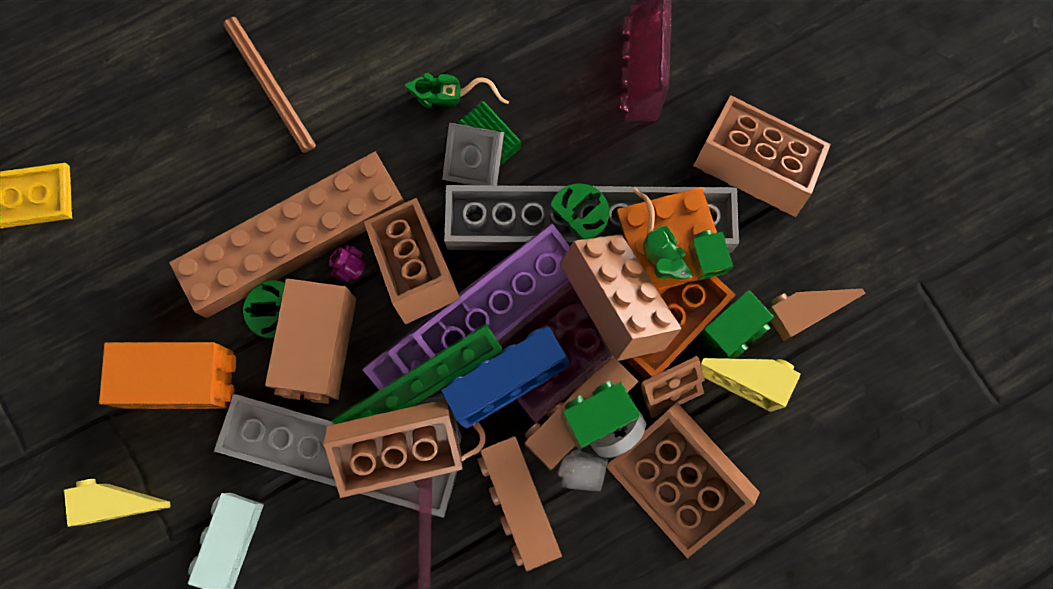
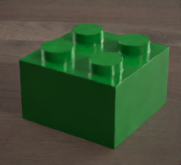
(737, 324)
(600, 414)

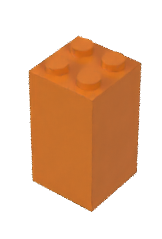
(167, 375)

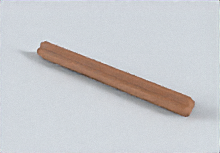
(269, 85)

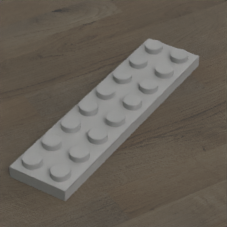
(295, 446)

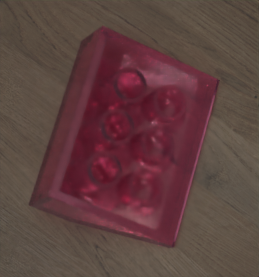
(647, 59)
(577, 338)

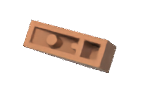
(806, 308)

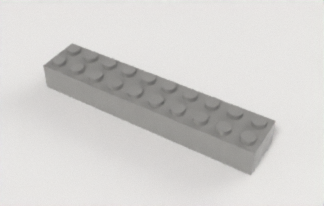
(512, 215)

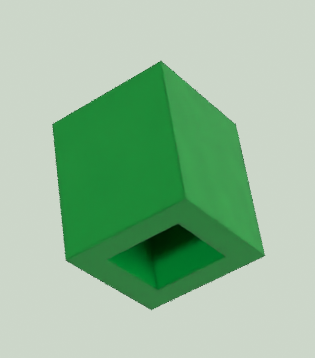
(710, 254)

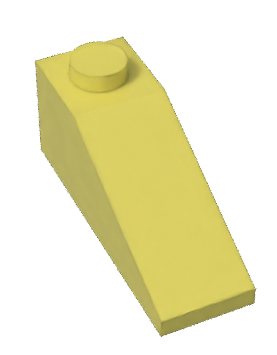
(103, 502)

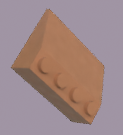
(763, 156)
(684, 480)

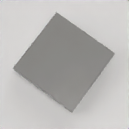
(472, 155)

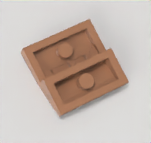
(673, 386)

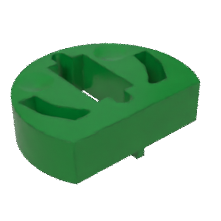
(579, 194)
(260, 296)

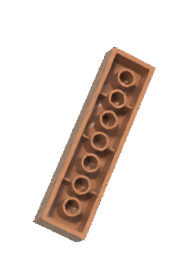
(285, 236)

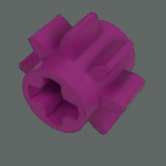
(346, 263)

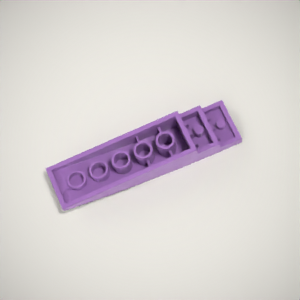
(497, 298)

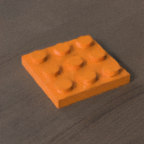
(684, 215)

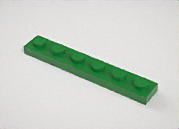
(428, 376)

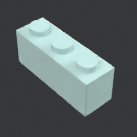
(225, 542)

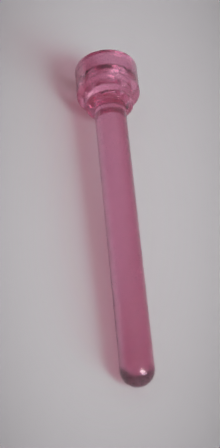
(424, 553)

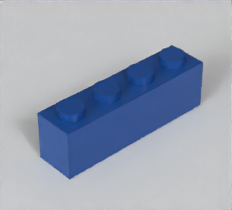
(505, 377)

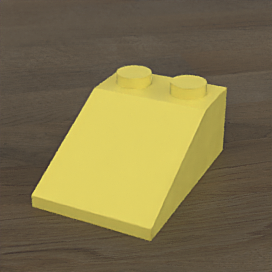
(756, 380)

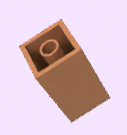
(311, 341)

